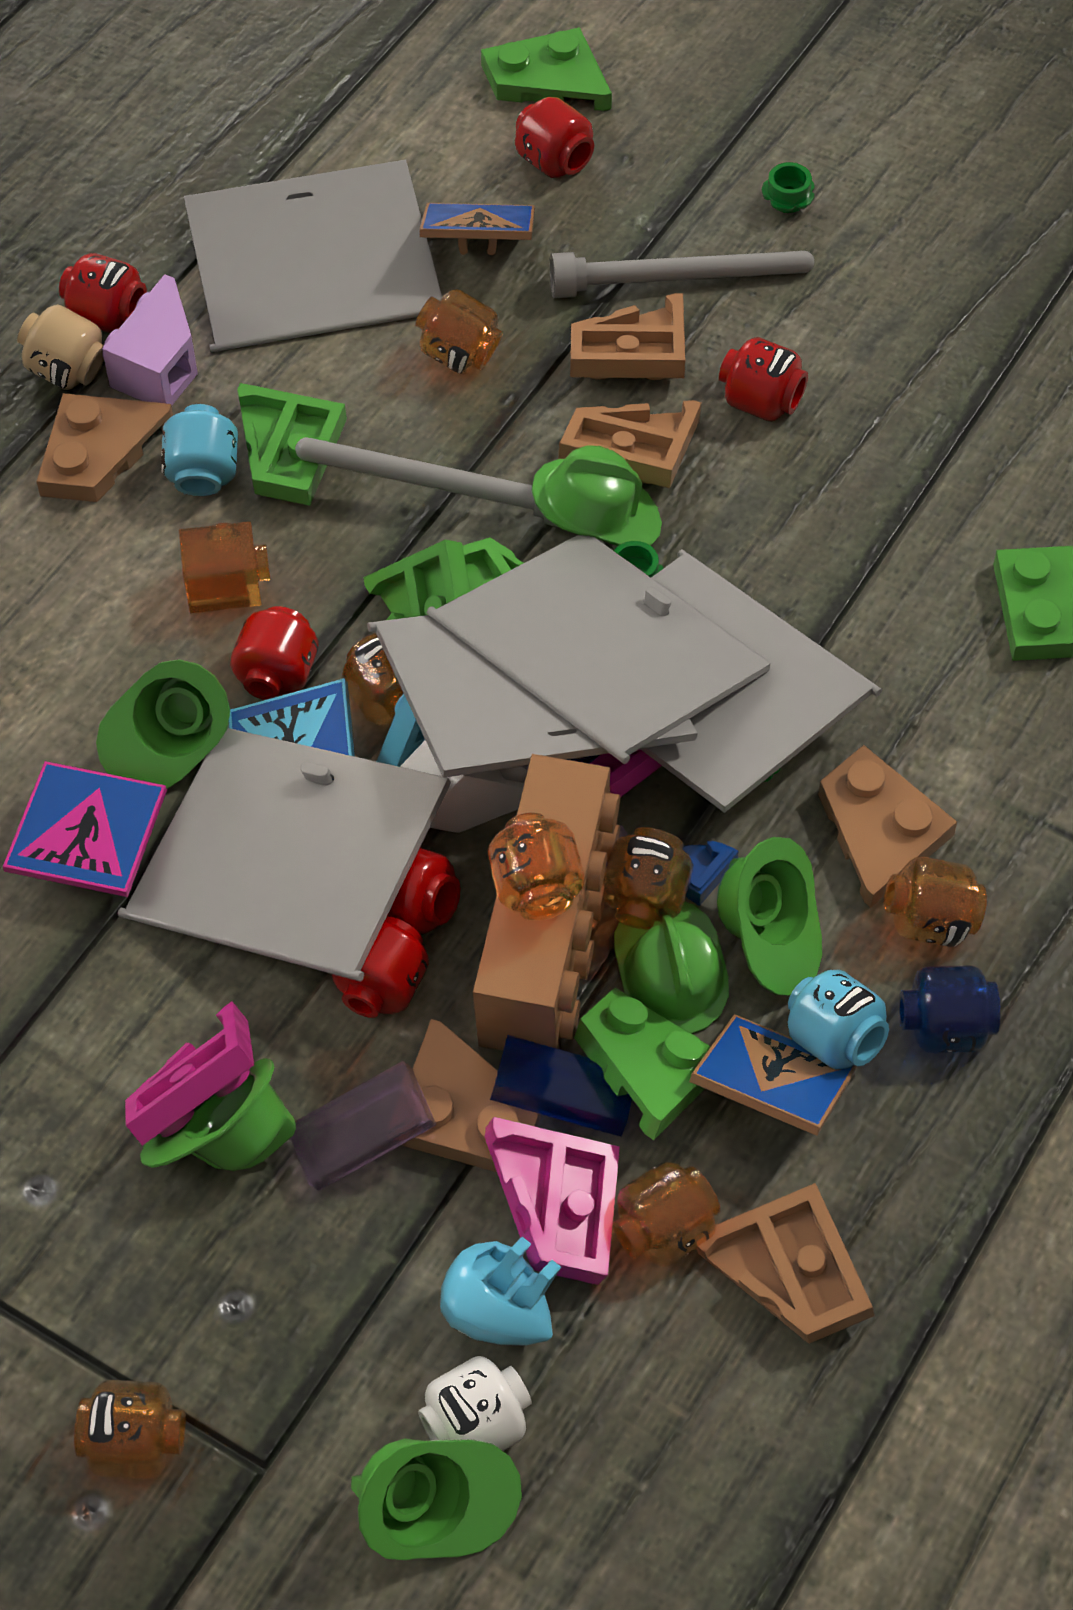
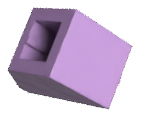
(153, 348)

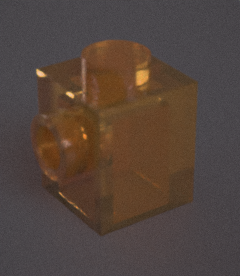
(222, 566)

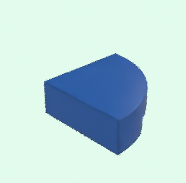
(709, 864)

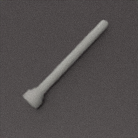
(574, 274)
(418, 473)

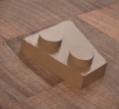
(631, 343)
(647, 441)
(95, 443)
(881, 820)
(458, 1094)
(792, 1264)

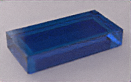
(558, 1086)

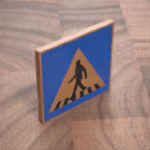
(477, 222)
(771, 1075)

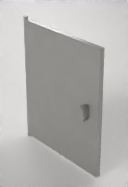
(311, 254)
(601, 644)
(473, 710)
(772, 716)
(287, 856)

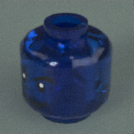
(950, 1009)

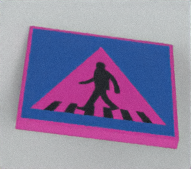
(85, 829)

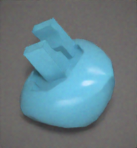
(498, 1295)

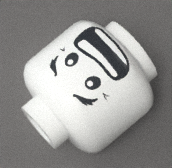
(476, 1404)

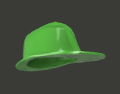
(597, 497)
(164, 724)
(774, 913)
(675, 968)
(230, 1129)
(436, 1498)

